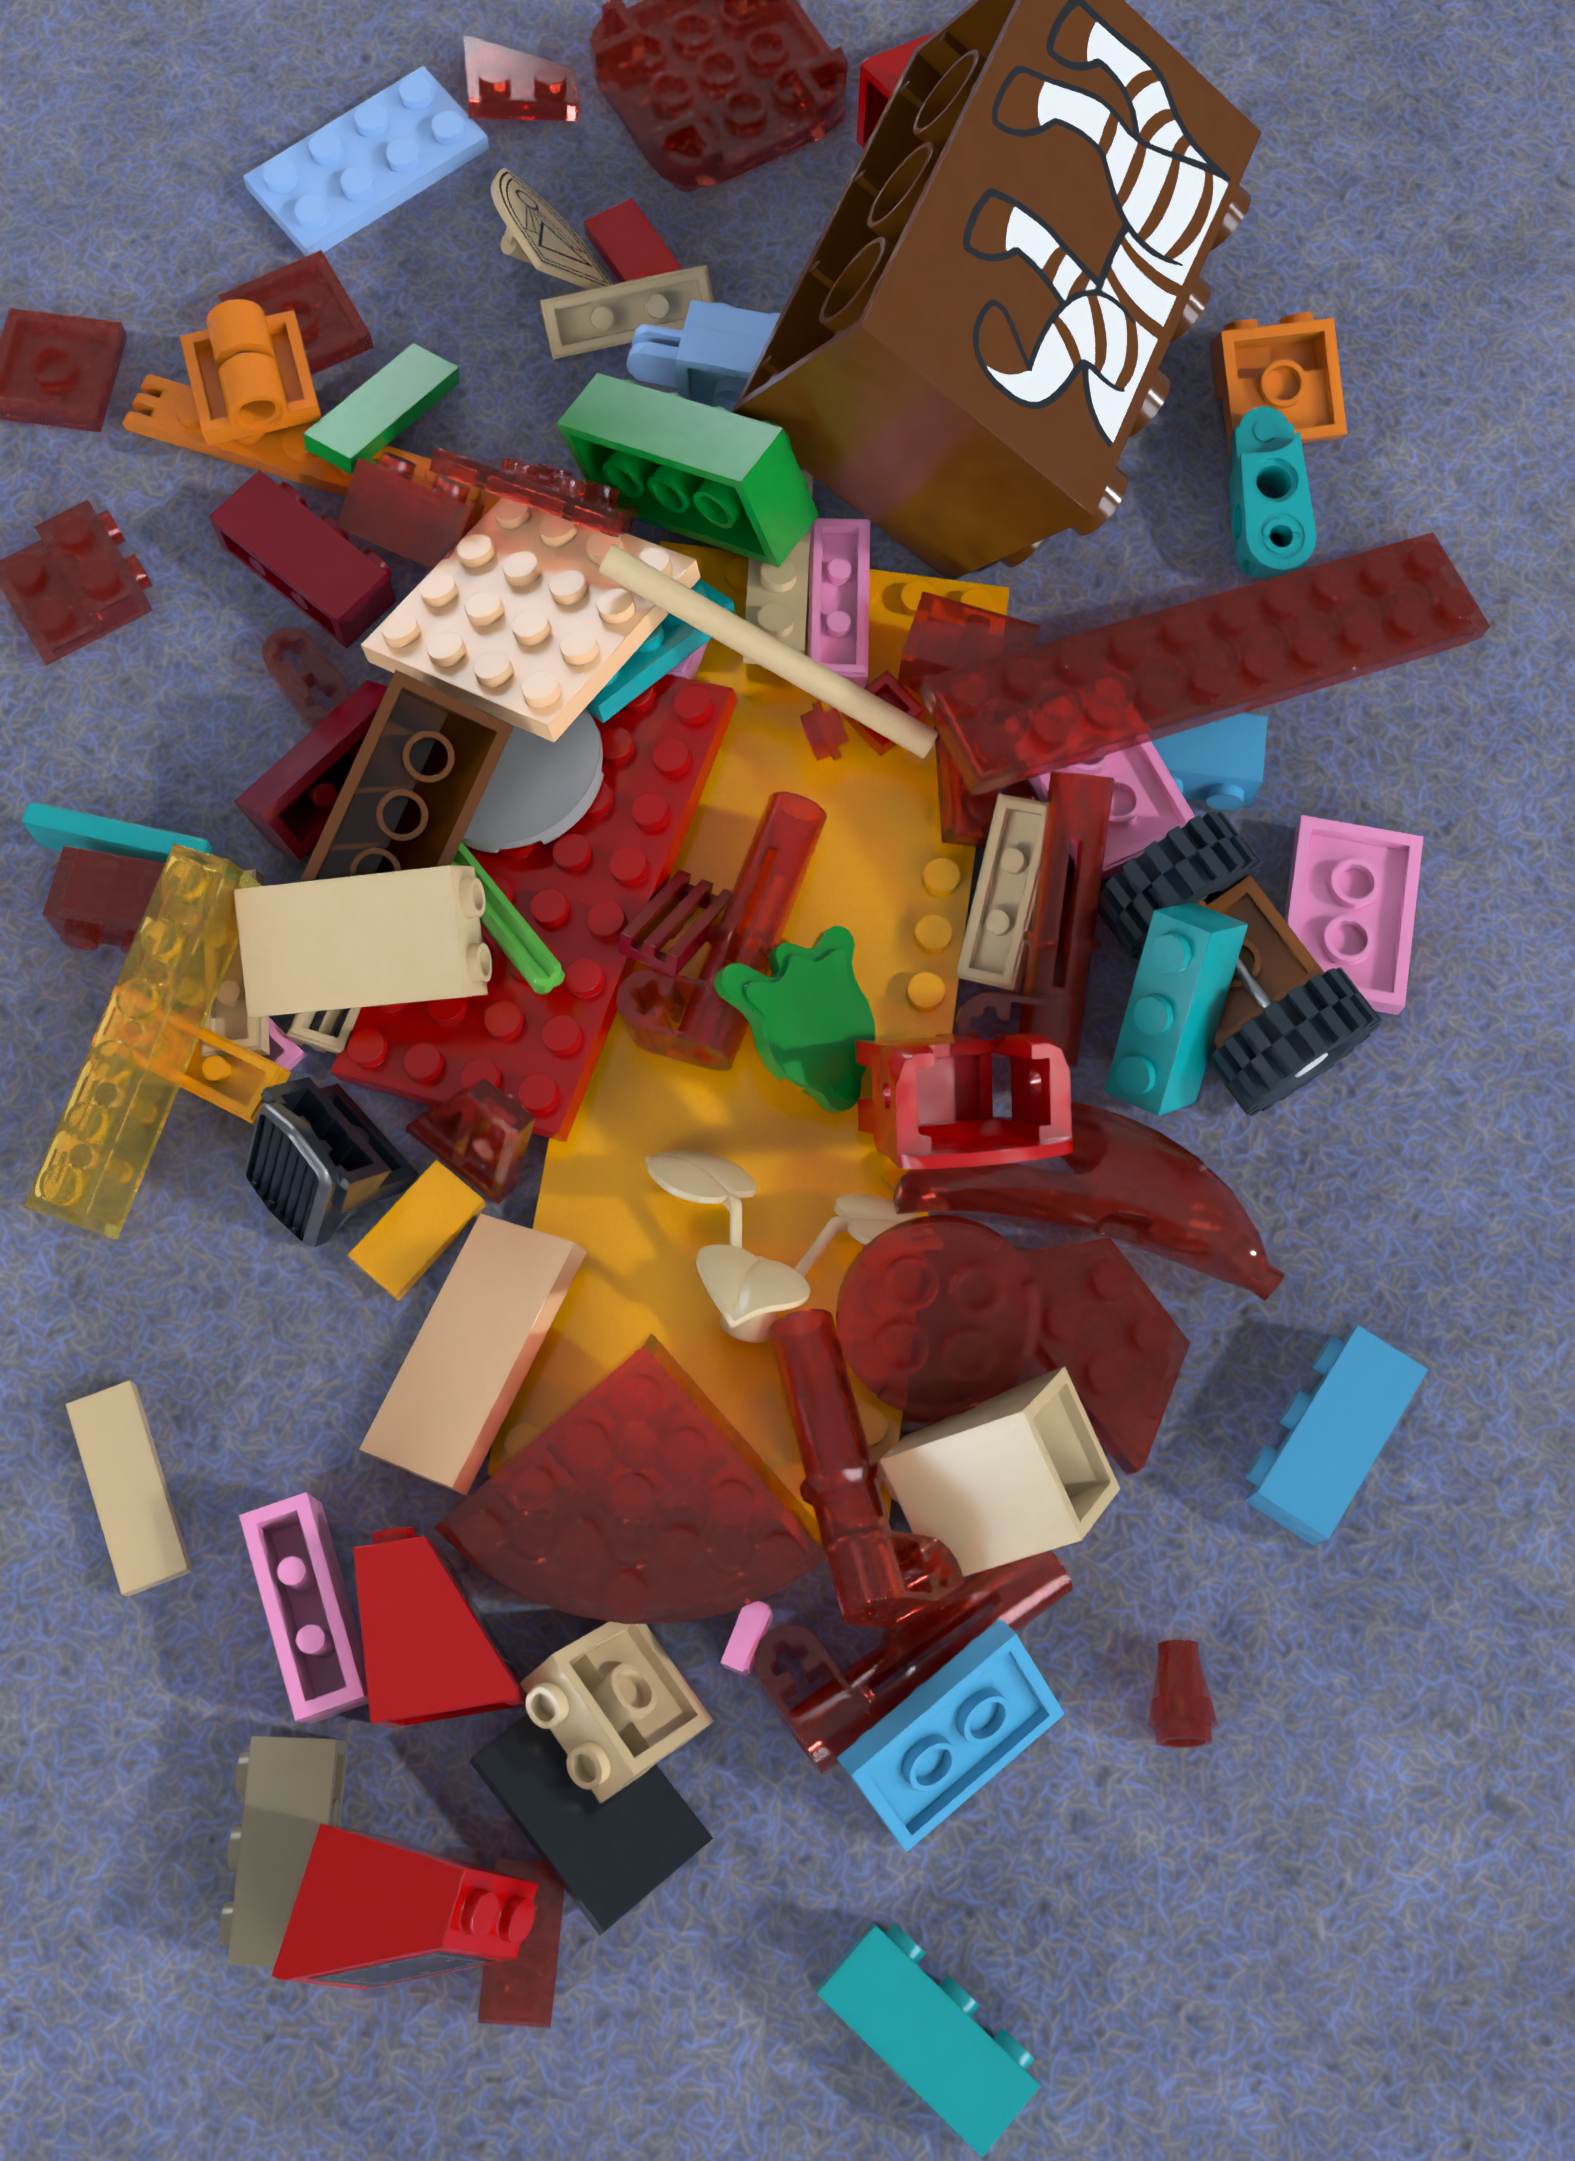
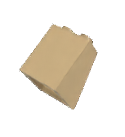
(1004, 1475)

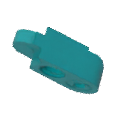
(1269, 454)

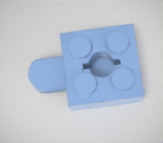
(707, 358)

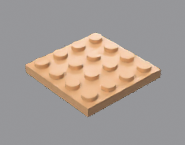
(524, 618)

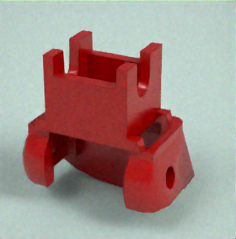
(938, 1101)

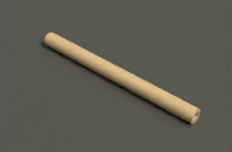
(767, 651)

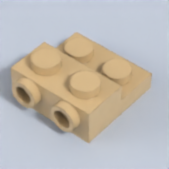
(613, 1705)

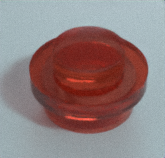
(824, 731)

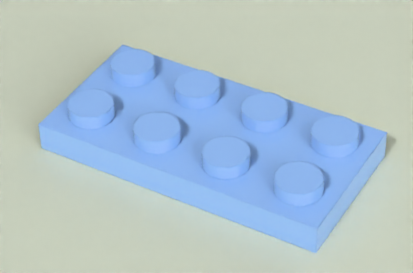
(366, 162)

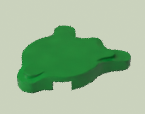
(806, 1016)

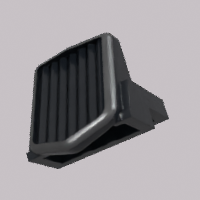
(319, 1159)

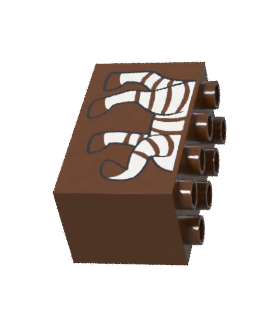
(1006, 279)

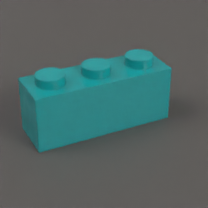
(1175, 1007)
(930, 2035)

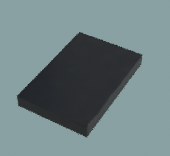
(598, 1851)

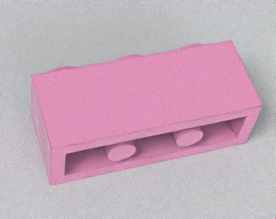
(307, 1607)

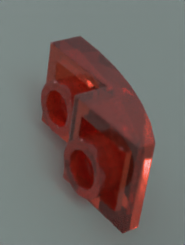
(523, 1988)

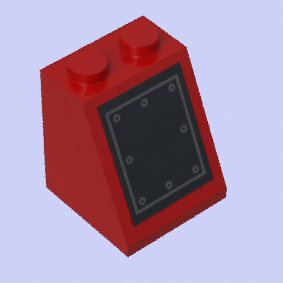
(425, 1636)
(397, 1914)

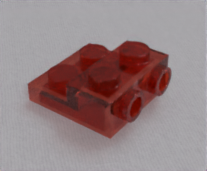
(74, 582)

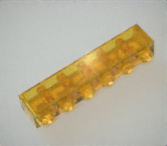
(142, 1045)

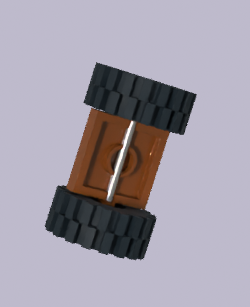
(1282, 1010)

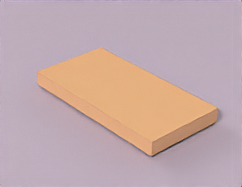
(473, 1352)

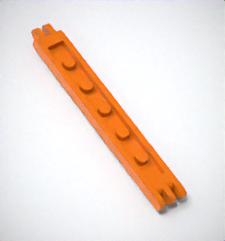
(277, 452)

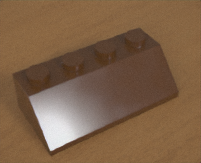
(410, 785)

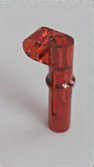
(1078, 811)
(746, 934)
(876, 1572)
(846, 1706)

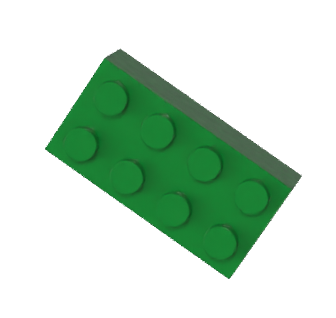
(692, 467)

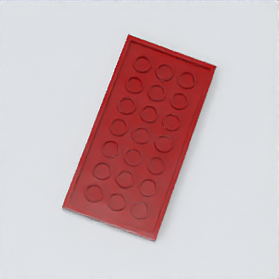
(578, 902)

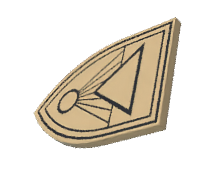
(541, 235)

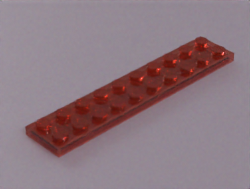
(1199, 662)

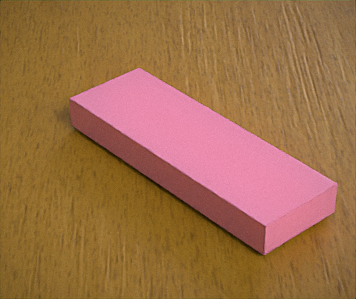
(840, 596)

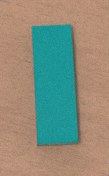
(61, 827)

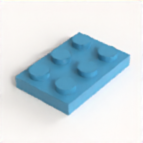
(952, 1734)

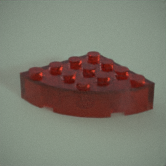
(637, 1506)

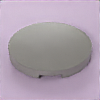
(538, 788)

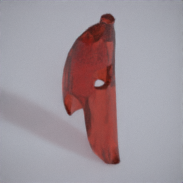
(1124, 1188)

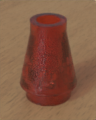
(1181, 1698)

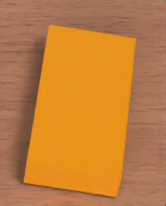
(417, 1230)

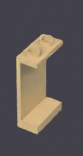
(363, 941)

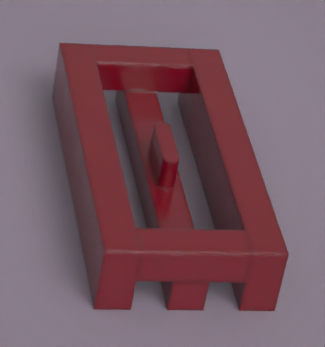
(658, 909)

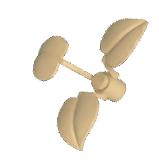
(745, 1285)

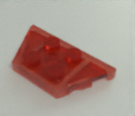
(542, 488)
(1111, 1340)

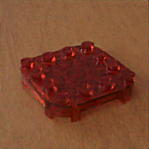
(717, 83)

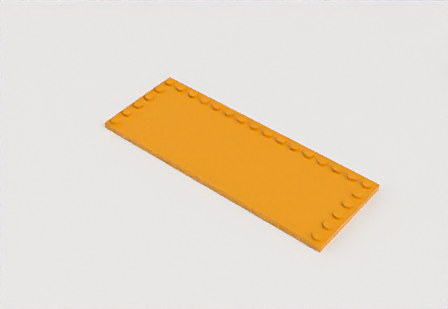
(907, 909)

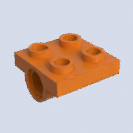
(249, 372)

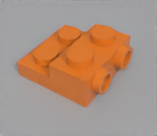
(1282, 368)

